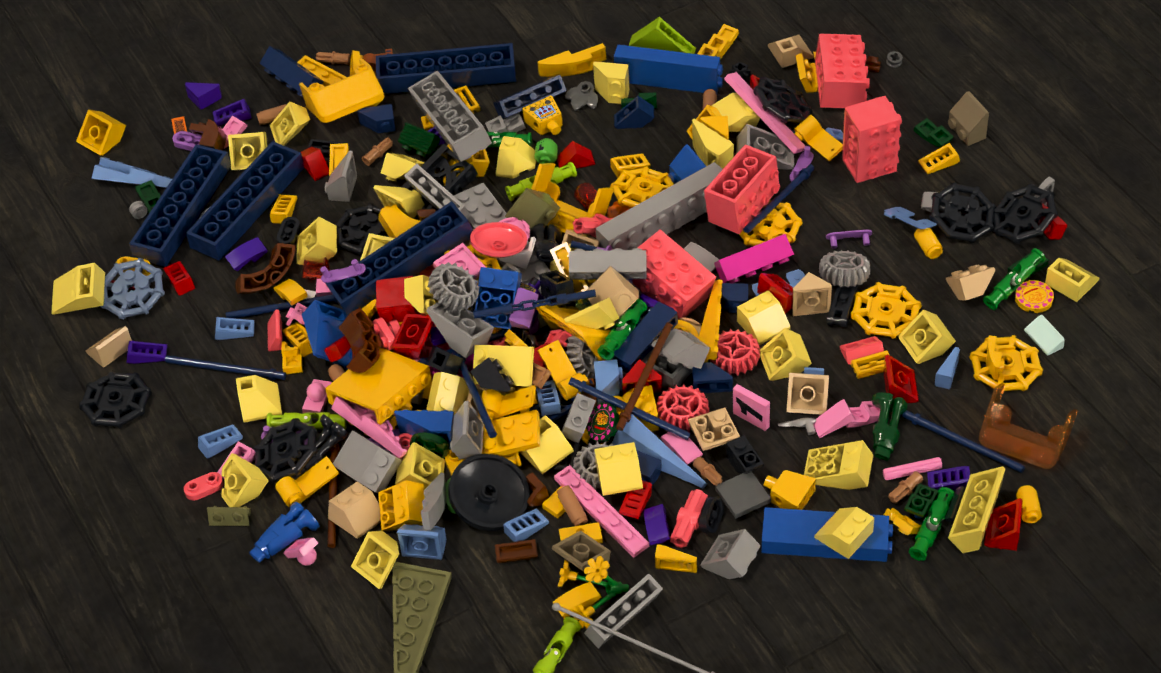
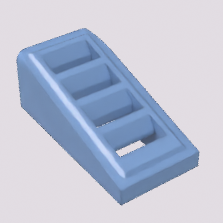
(223, 330)
(946, 372)
(548, 408)
(207, 442)
(523, 533)

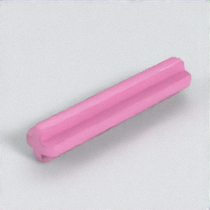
(908, 469)

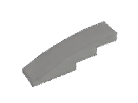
(434, 502)

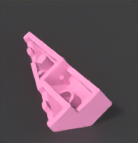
(366, 421)

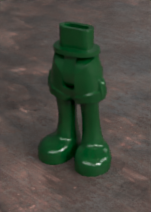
(884, 434)

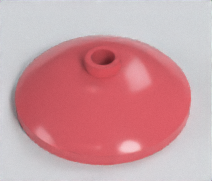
(498, 239)

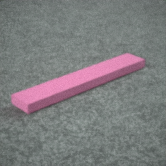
(768, 118)
(603, 512)

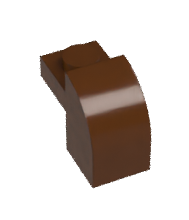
(211, 134)

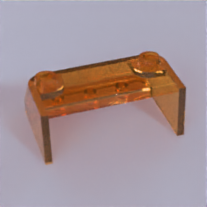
(1019, 442)

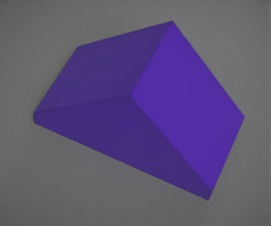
(203, 93)

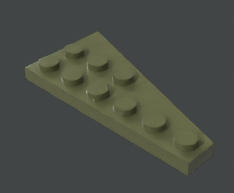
(416, 606)

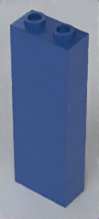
(670, 68)
(794, 532)

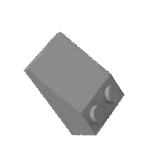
(766, 142)
(460, 328)
(367, 462)

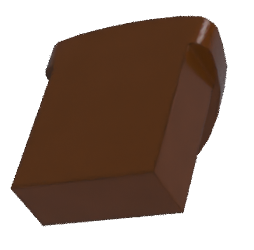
(539, 490)

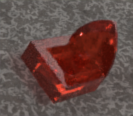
(586, 194)
(312, 269)

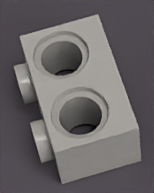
(578, 417)

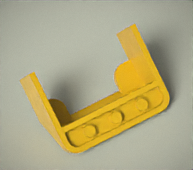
(344, 95)
(567, 213)

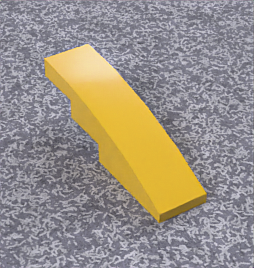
(720, 42)

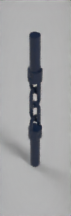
(509, 308)

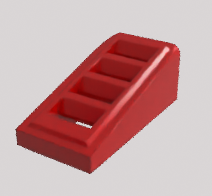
(1056, 227)
(179, 279)
(337, 349)
(636, 499)

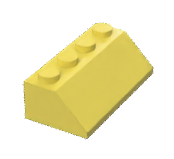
(976, 509)

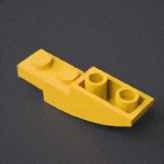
(571, 64)

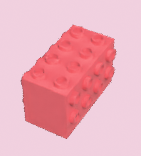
(841, 70)
(871, 139)
(742, 189)
(674, 275)

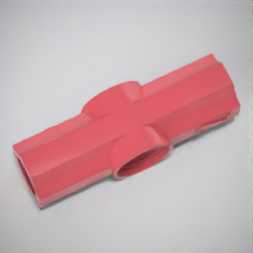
(588, 225)
(688, 518)

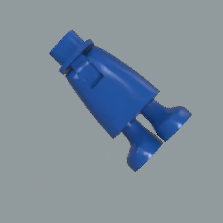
(283, 532)

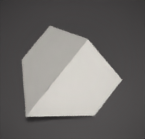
(523, 257)

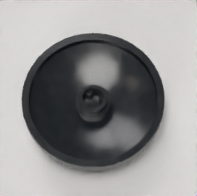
(488, 491)

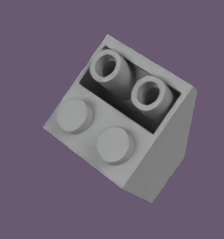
(684, 349)

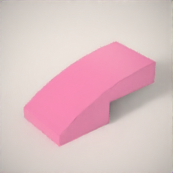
(233, 126)
(864, 415)
(684, 449)

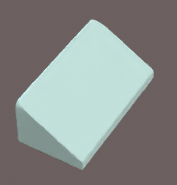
(1045, 335)

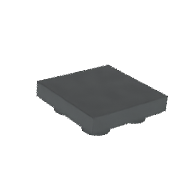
(743, 494)

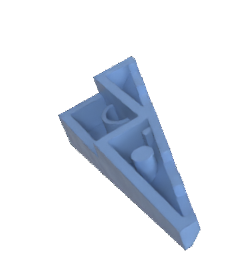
(120, 172)
(650, 444)

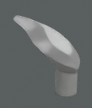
(802, 422)

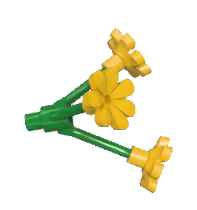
(595, 574)

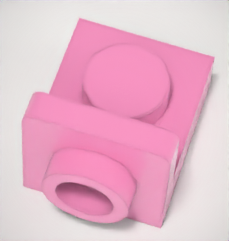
(296, 313)

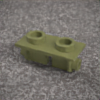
(228, 516)

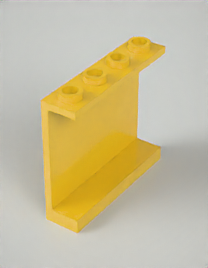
(383, 386)

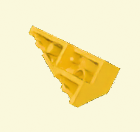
(710, 327)

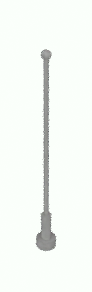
(556, 606)

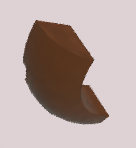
(280, 261)
(362, 339)

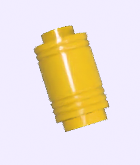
(928, 242)
(1030, 506)

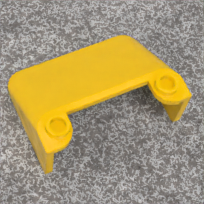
(555, 316)

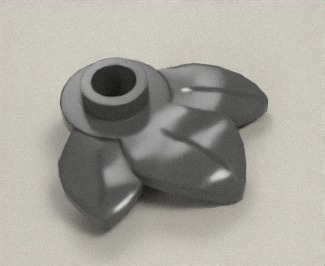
(581, 97)

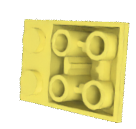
(711, 146)
(79, 289)
(840, 465)

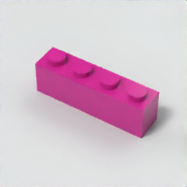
(754, 258)

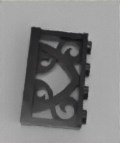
(439, 162)

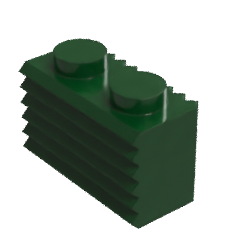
(418, 140)

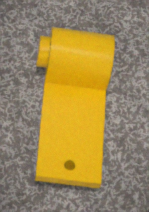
(817, 138)
(561, 369)
(502, 405)
(307, 483)

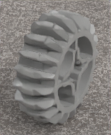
(844, 268)
(453, 287)
(578, 356)
(587, 456)

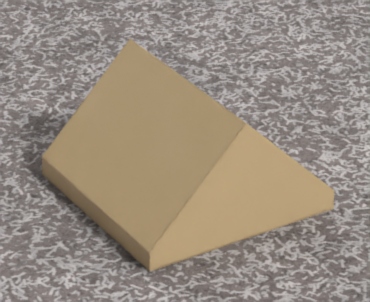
(811, 296)
(110, 346)
(807, 393)

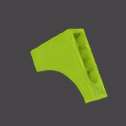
(661, 36)

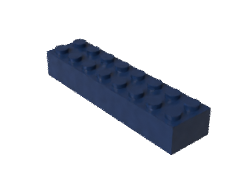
(457, 66)
(245, 200)
(180, 205)
(404, 256)

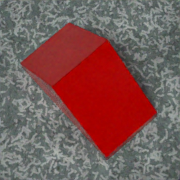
(577, 154)
(315, 163)

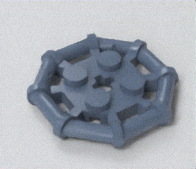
(139, 282)

